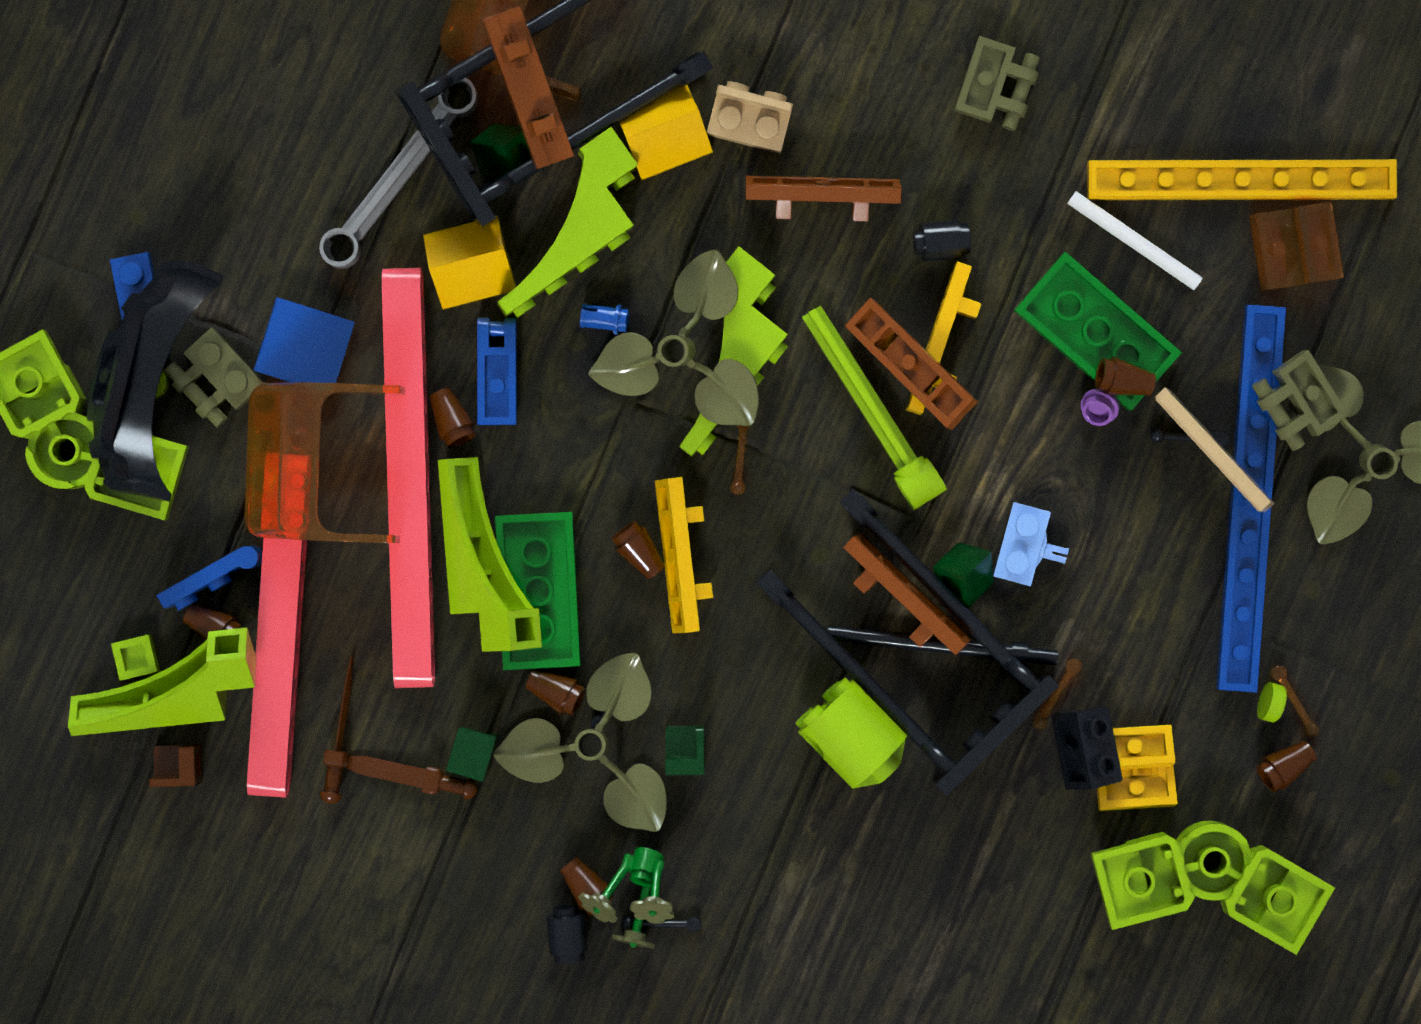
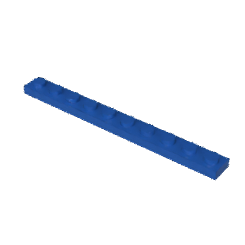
(1246, 526)

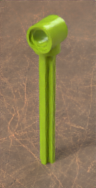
(915, 476)

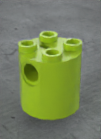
(853, 735)

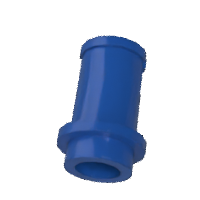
(604, 318)

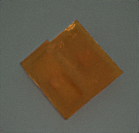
(1296, 246)

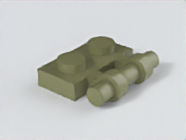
(986, 78)
(223, 369)
(1308, 392)

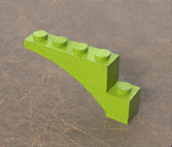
(590, 226)
(746, 336)
(475, 565)
(179, 695)

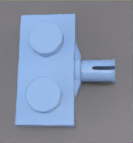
(1025, 545)

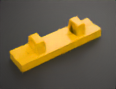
(951, 304)
(677, 555)

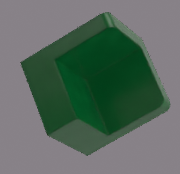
(499, 149)
(966, 572)
(685, 750)
(472, 753)

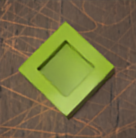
(135, 657)

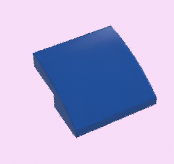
(303, 344)

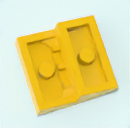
(1146, 769)

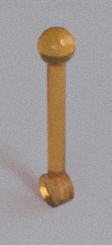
(737, 486)
(1073, 666)
(1279, 674)

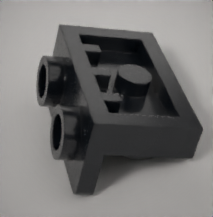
(1086, 748)

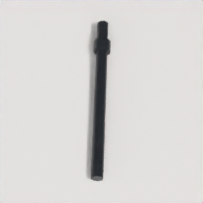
(973, 648)

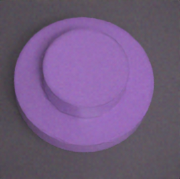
(1099, 407)

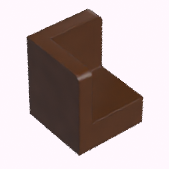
(177, 765)

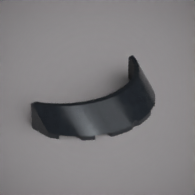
(130, 373)

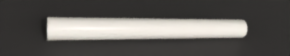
(1134, 240)

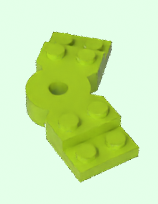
(46, 406)
(1255, 885)

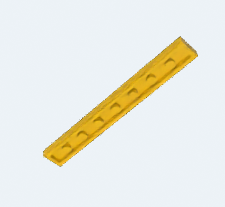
(1242, 179)

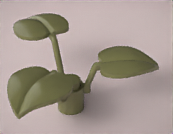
(729, 391)
(1340, 507)
(620, 690)

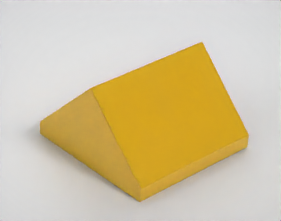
(666, 133)
(469, 263)

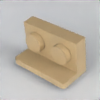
(750, 117)

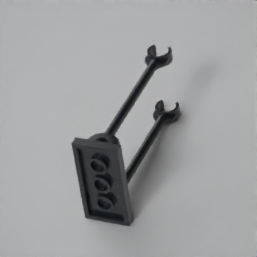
(457, 165)
(1005, 718)

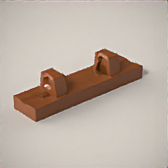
(527, 87)
(823, 189)
(911, 363)
(932, 618)

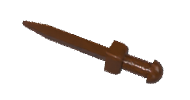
(336, 758)
(430, 780)

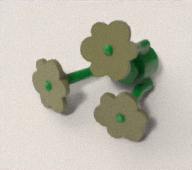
(645, 870)

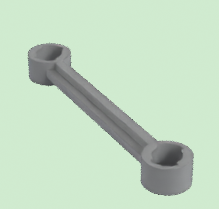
(391, 182)

